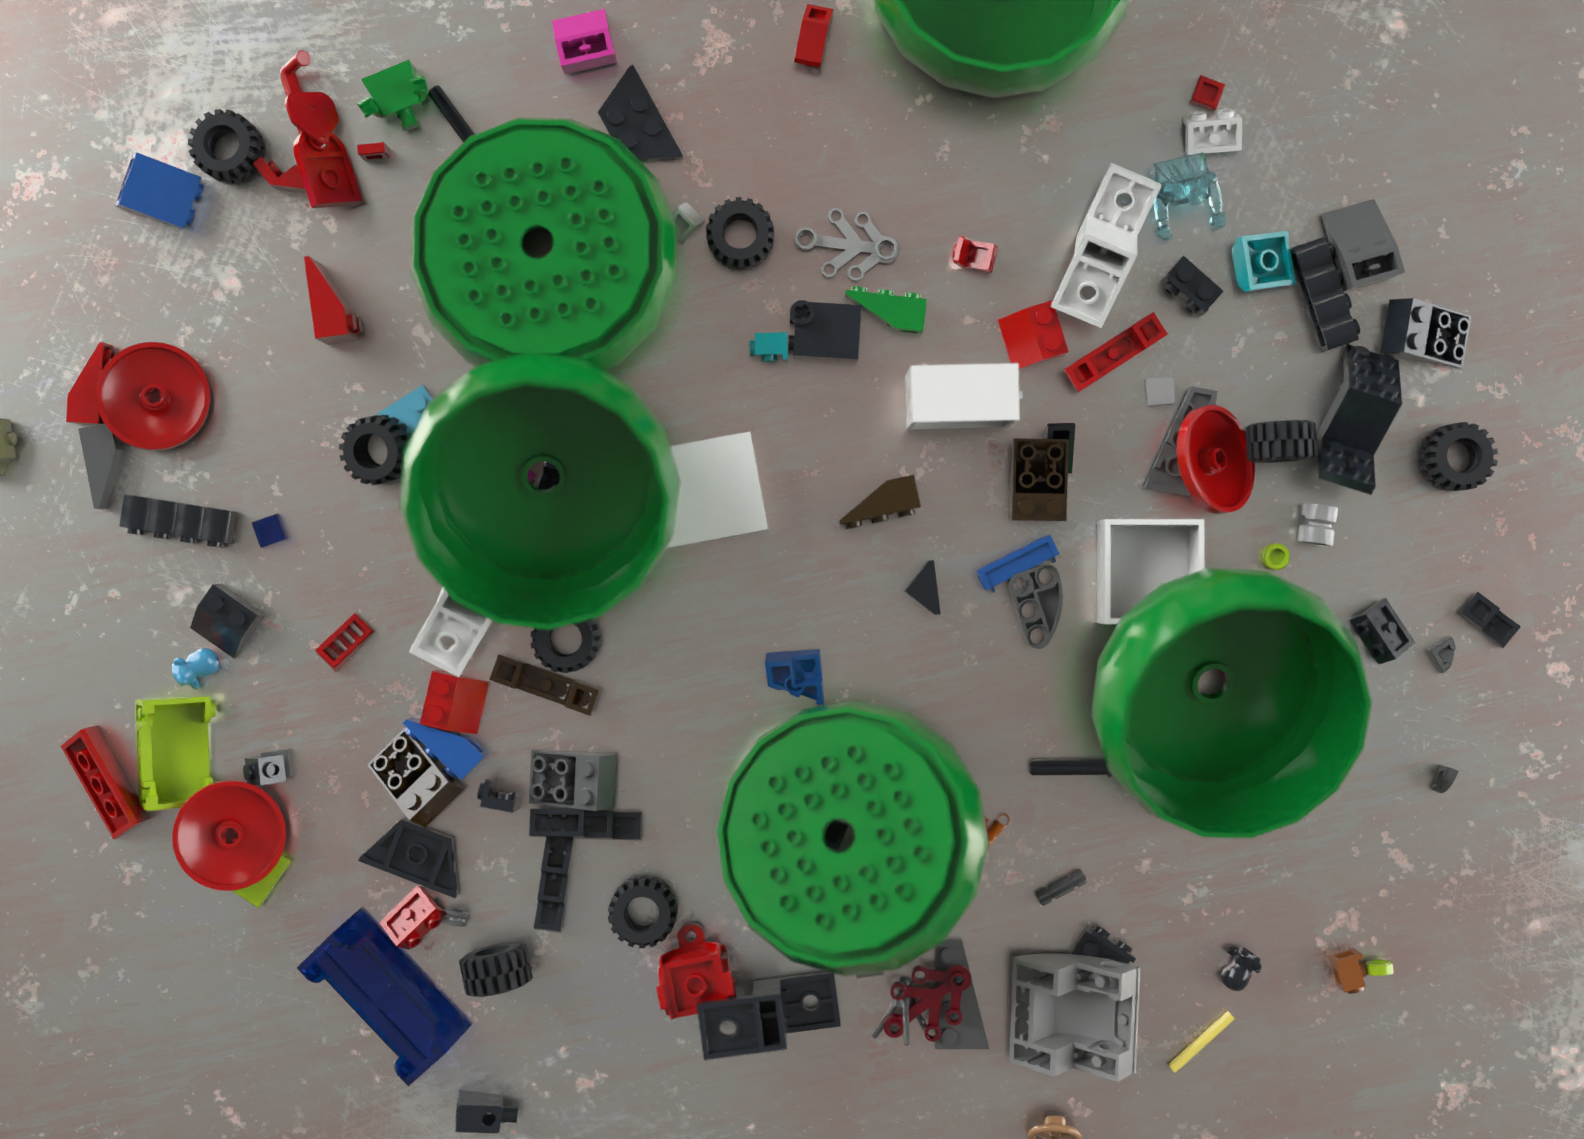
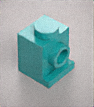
(769, 346)

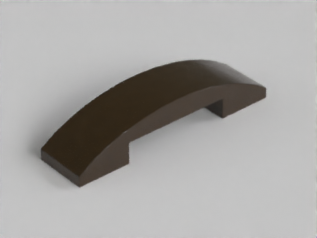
(544, 684)

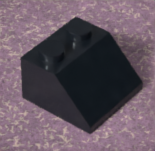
(226, 619)

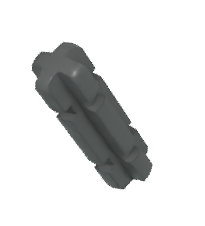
(1061, 887)

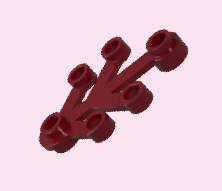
(930, 998)

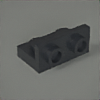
(1191, 287)
(1382, 632)
(501, 800)
(1097, 944)

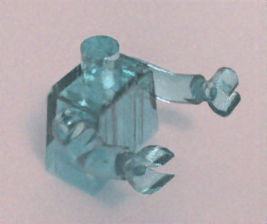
(1184, 182)

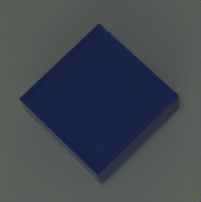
(269, 530)

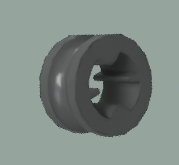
(456, 916)

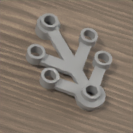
(852, 245)

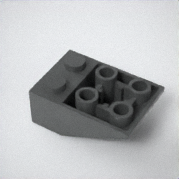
(1362, 245)
(573, 779)

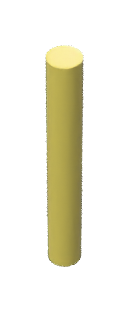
(1201, 1041)

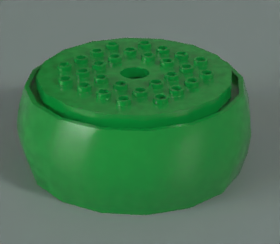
(1000, 44)
(609, 256)
(529, 550)
(1261, 744)
(912, 851)

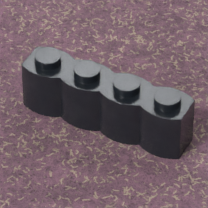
(1323, 294)
(177, 519)

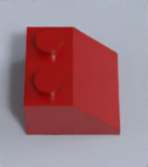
(1033, 335)
(454, 702)

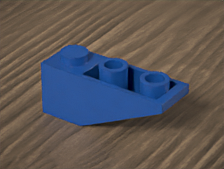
(452, 748)

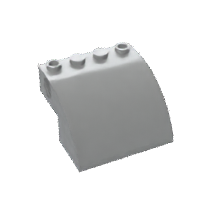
(1074, 1015)

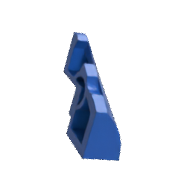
(797, 673)

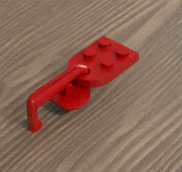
(317, 150)

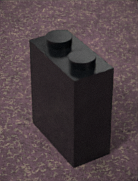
(830, 335)

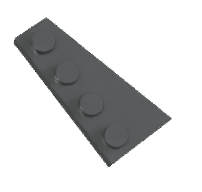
(1165, 472)
(970, 1032)

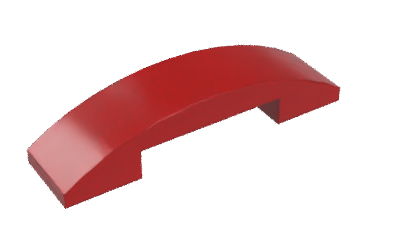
(1115, 352)

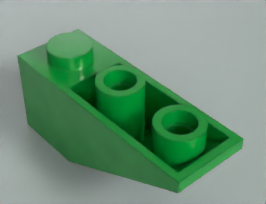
(898, 313)

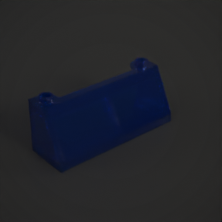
(387, 994)

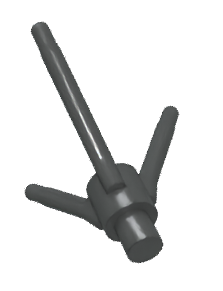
(905, 1003)

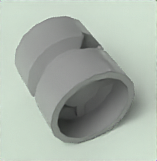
(1317, 524)

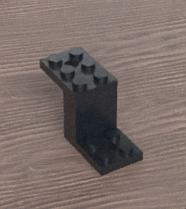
(1359, 419)
(768, 1015)

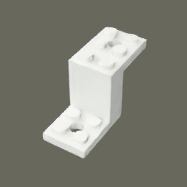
(1106, 245)
(451, 620)

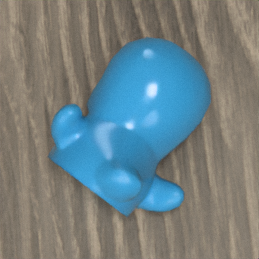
(198, 664)

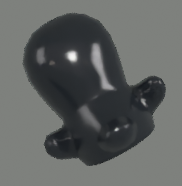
(1239, 970)

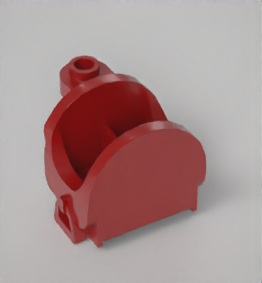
(693, 973)

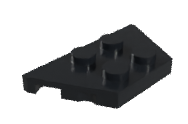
(635, 120)
(417, 856)

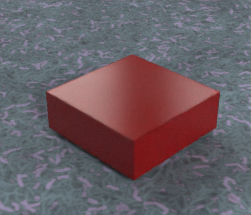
(1207, 93)
(373, 151)

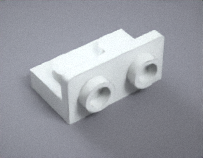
(1213, 132)

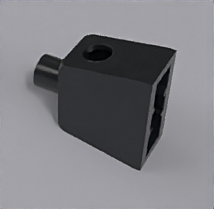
(473, 1110)

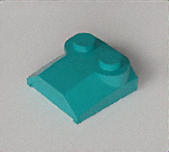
(1263, 261)

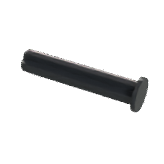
(450, 113)
(1069, 767)

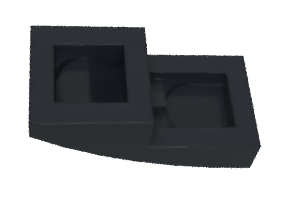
(1489, 620)

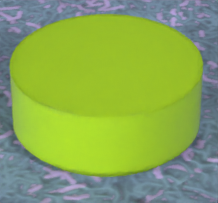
(1275, 556)
(1379, 967)

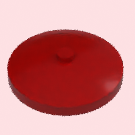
(153, 396)
(1215, 459)
(229, 835)

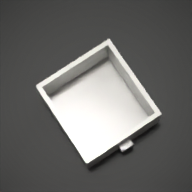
(962, 396)
(717, 490)
(1140, 556)

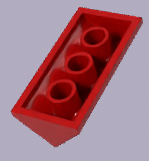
(104, 781)

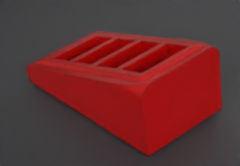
(322, 652)

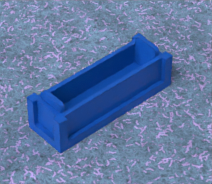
(1017, 562)

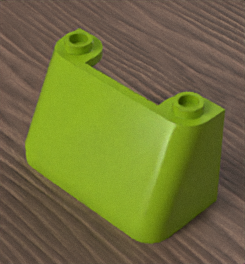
(172, 749)

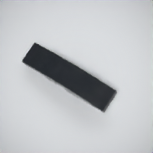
(585, 824)
(553, 884)

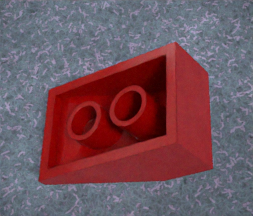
(331, 313)

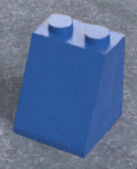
(159, 191)

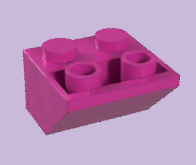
(584, 41)

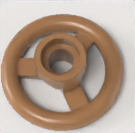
(1054, 1128)

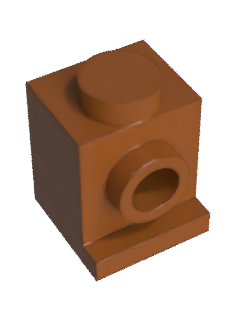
(1348, 971)

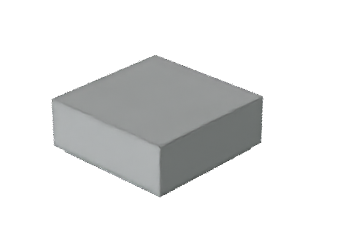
(1160, 391)

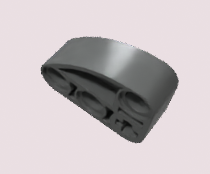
(1044, 597)

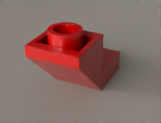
(813, 35)
(288, 181)

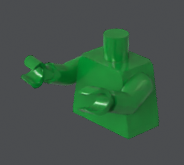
(395, 94)

